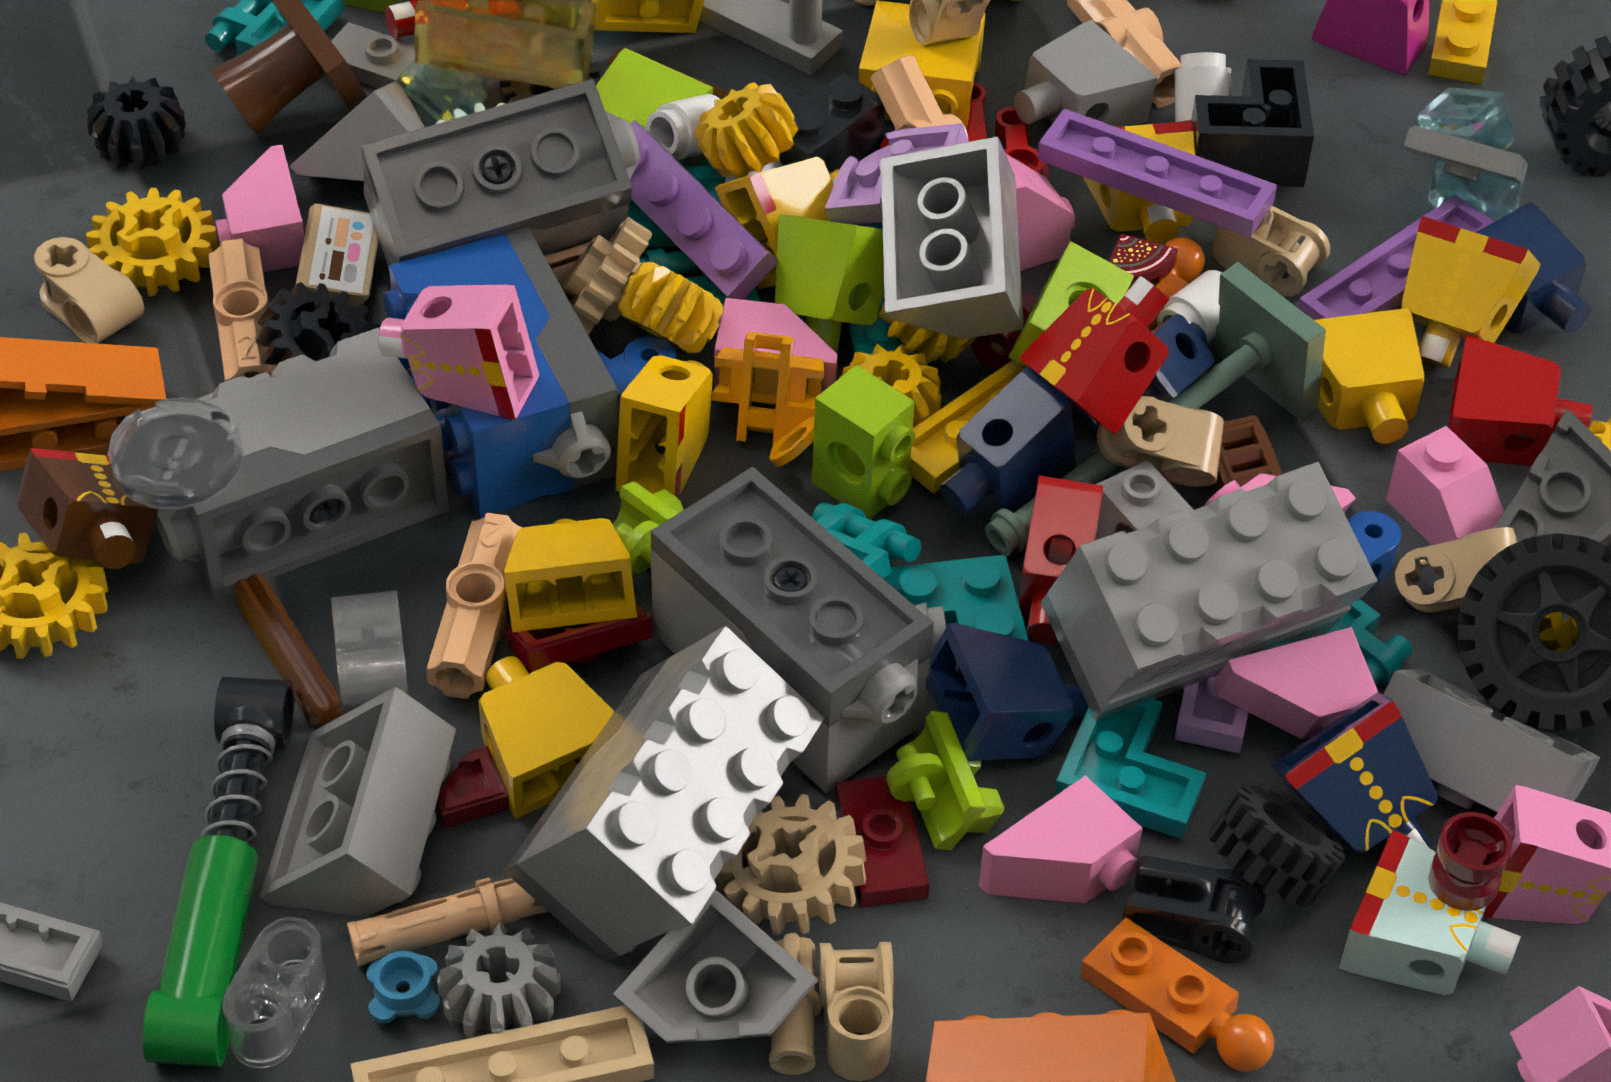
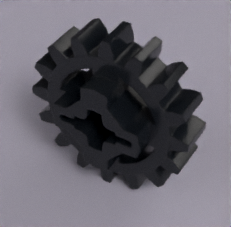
(308, 323)

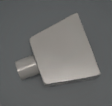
(1087, 76)

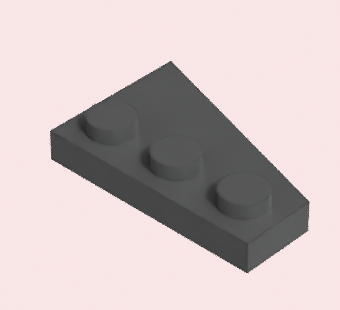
(1565, 487)

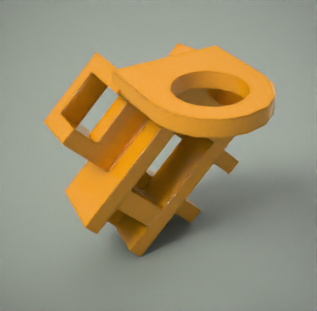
(778, 381)

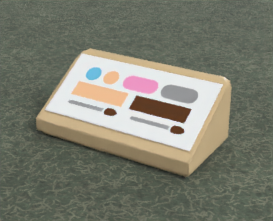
(339, 252)

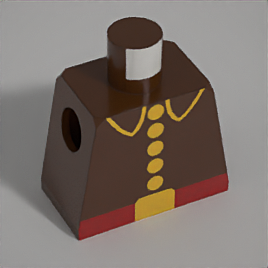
(81, 510)

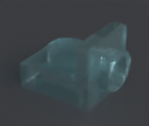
(443, 89)
(1470, 116)

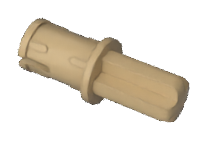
(794, 1038)

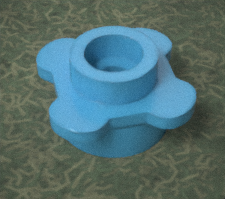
(397, 971)

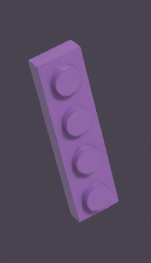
(1157, 172)
(697, 220)
(1380, 276)

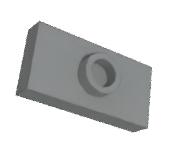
(373, 55)
(1465, 157)
(45, 952)

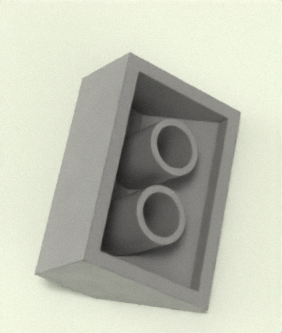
(952, 240)
(1479, 750)
(361, 809)

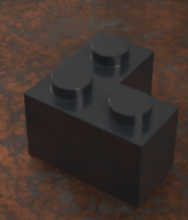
(833, 122)
(1264, 129)

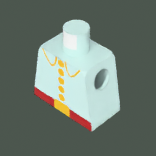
(1413, 936)

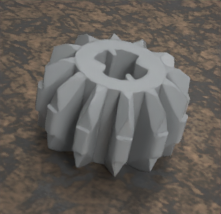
(498, 982)

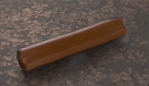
(287, 649)

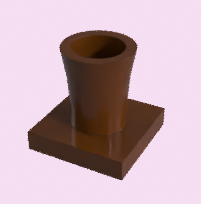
(285, 66)

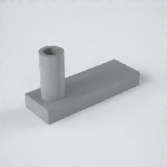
(782, 30)

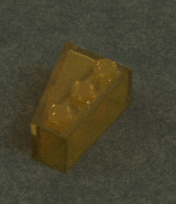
(508, 39)

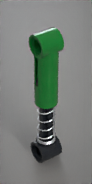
(186, 1013)

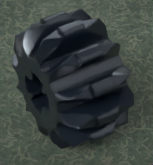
(136, 122)

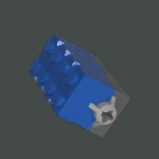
(571, 416)

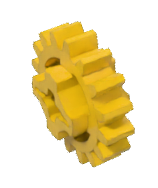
(153, 239)
(46, 597)

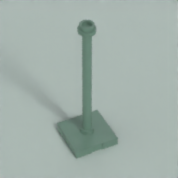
(1258, 339)

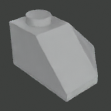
(378, 117)
(716, 979)

